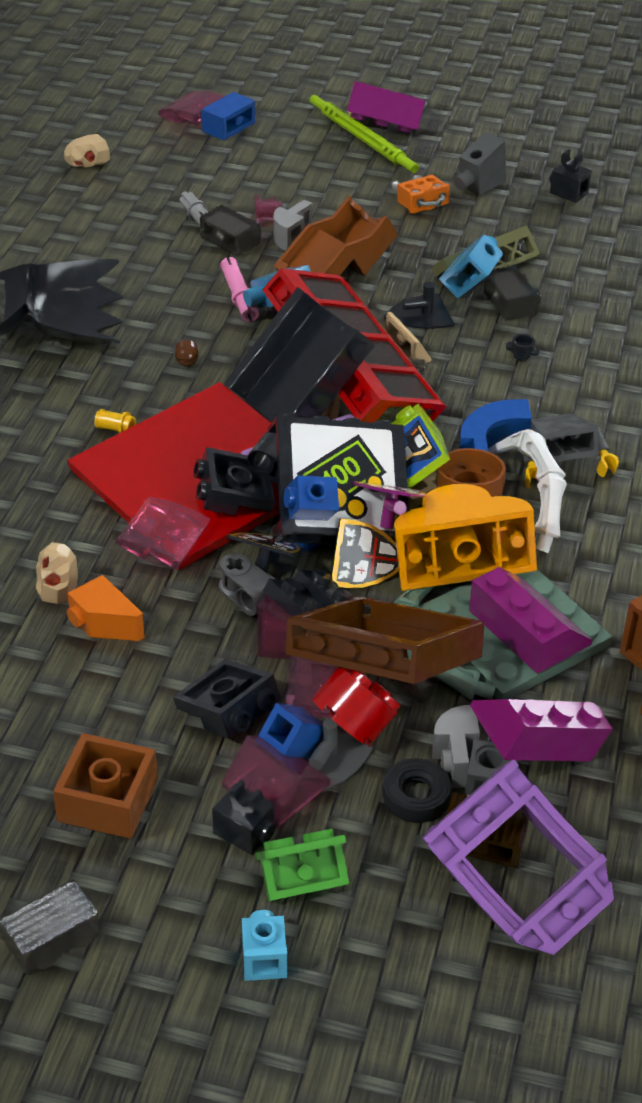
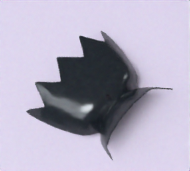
(64, 295)

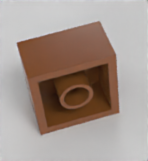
(106, 785)

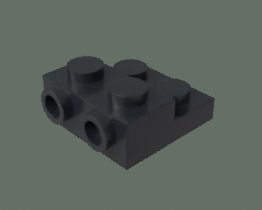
(230, 483)
(306, 592)
(229, 697)

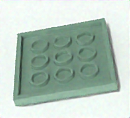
(498, 662)

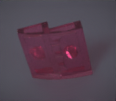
(189, 106)
(163, 530)

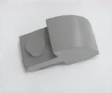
(290, 223)
(454, 742)

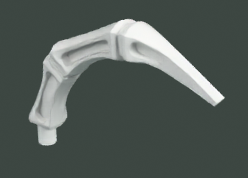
(550, 479)

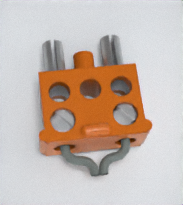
(422, 193)

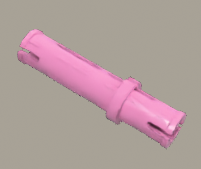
(237, 286)

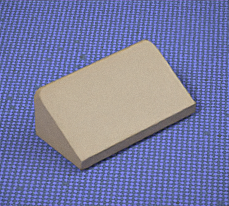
(405, 339)

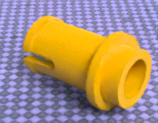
(114, 421)

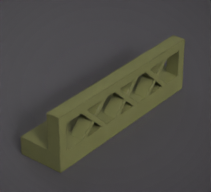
(507, 243)

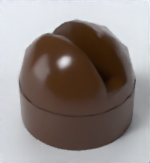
(186, 352)

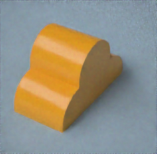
(463, 536)

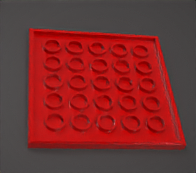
(160, 457)

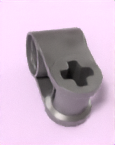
(243, 582)

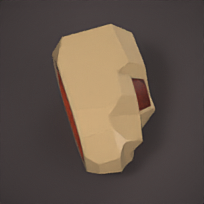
(87, 151)
(56, 573)

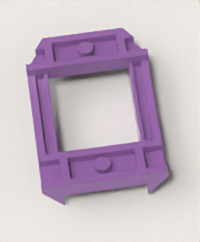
(480, 815)

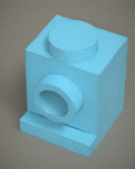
(264, 946)

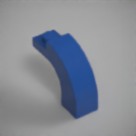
(494, 423)

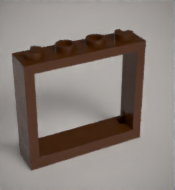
(380, 640)

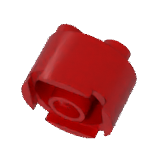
(357, 704)

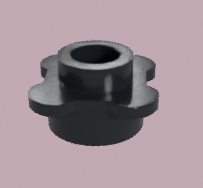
(523, 346)

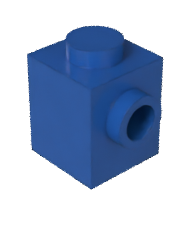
(312, 498)
(292, 731)

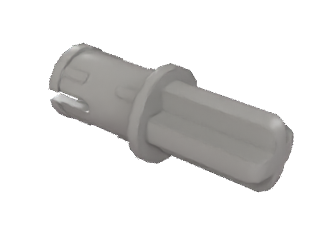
(193, 206)

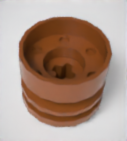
(473, 468)

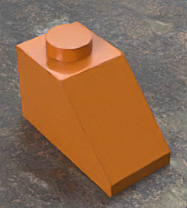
(104, 611)

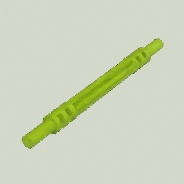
(365, 134)

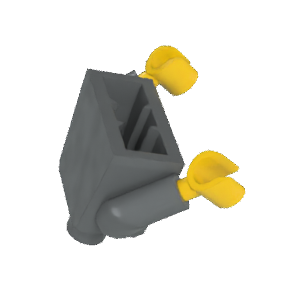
(569, 439)

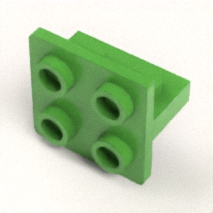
(305, 866)

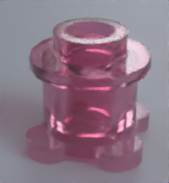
(265, 208)

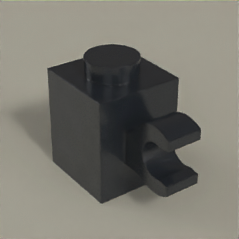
(570, 179)
(244, 818)

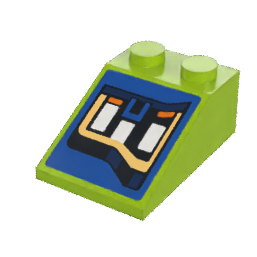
(423, 444)

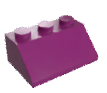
(385, 106)
(525, 620)
(543, 728)

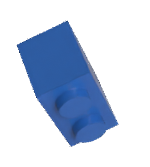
(228, 116)

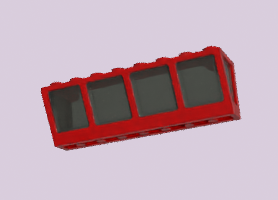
(386, 377)

